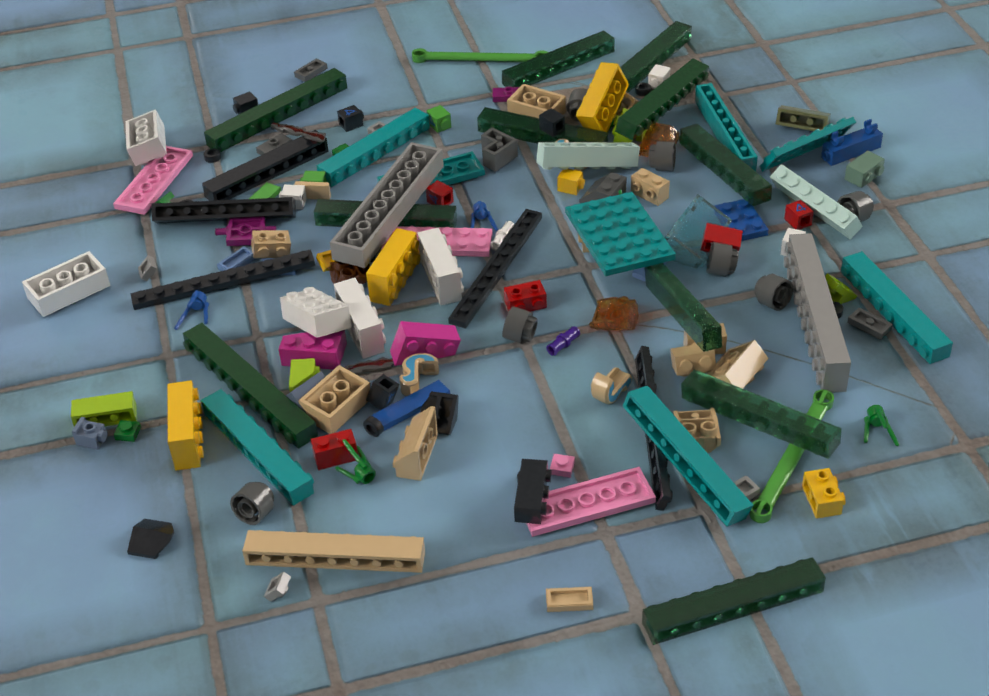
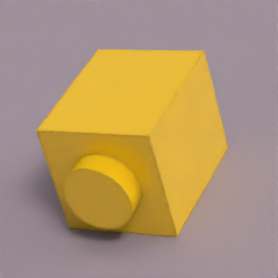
(570, 181)

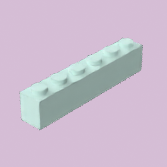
(587, 155)
(820, 203)

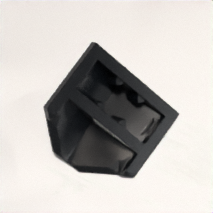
(446, 410)
(150, 538)

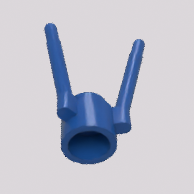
(480, 211)
(196, 302)

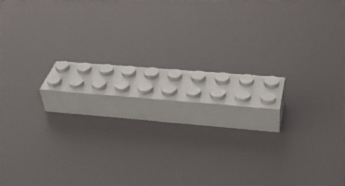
(386, 205)
(817, 314)

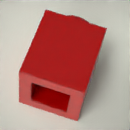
(439, 194)
(798, 215)

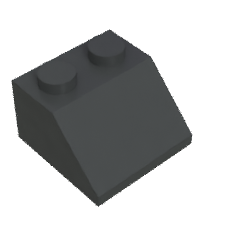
(604, 187)

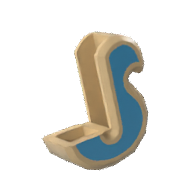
(413, 367)
(609, 387)

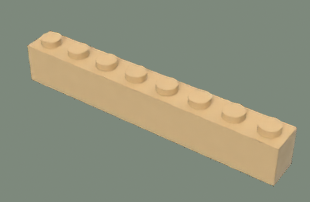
(334, 551)

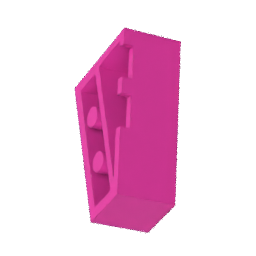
(426, 338)
(326, 349)

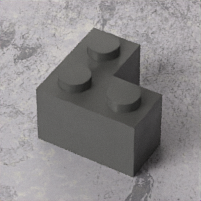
(498, 149)

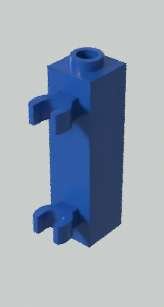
(852, 144)

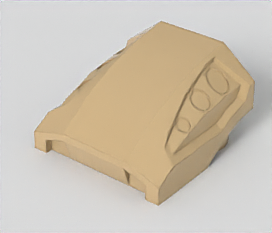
(702, 426)

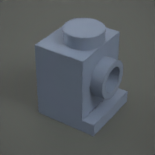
(89, 434)

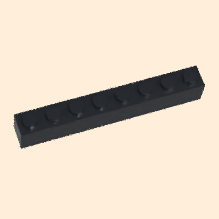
(263, 168)
(223, 210)

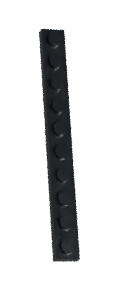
(494, 269)
(222, 279)
(657, 460)

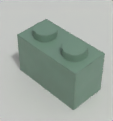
(864, 169)

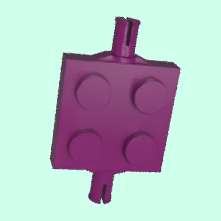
(240, 230)

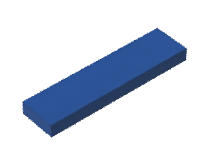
(408, 406)

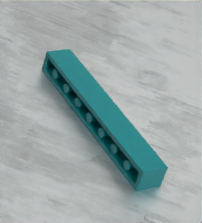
(723, 124)
(374, 146)
(896, 308)
(258, 447)
(687, 456)

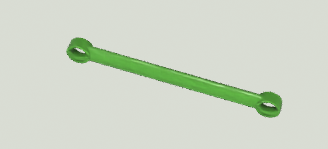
(421, 55)
(787, 463)

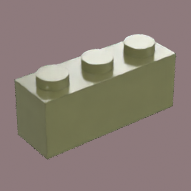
(802, 118)

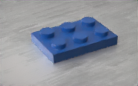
(744, 218)

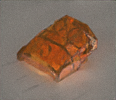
(656, 133)
(615, 314)

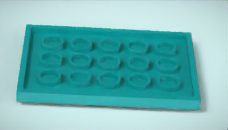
(619, 233)

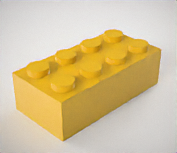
(603, 97)
(393, 267)
(184, 425)

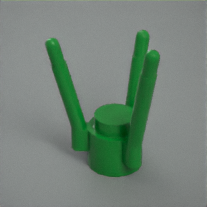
(877, 418)
(363, 470)

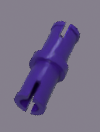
(563, 340)

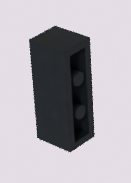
(532, 491)

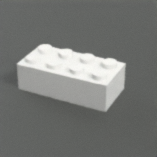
(145, 138)
(440, 266)
(66, 283)
(315, 312)
(366, 325)

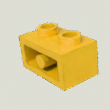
(823, 493)

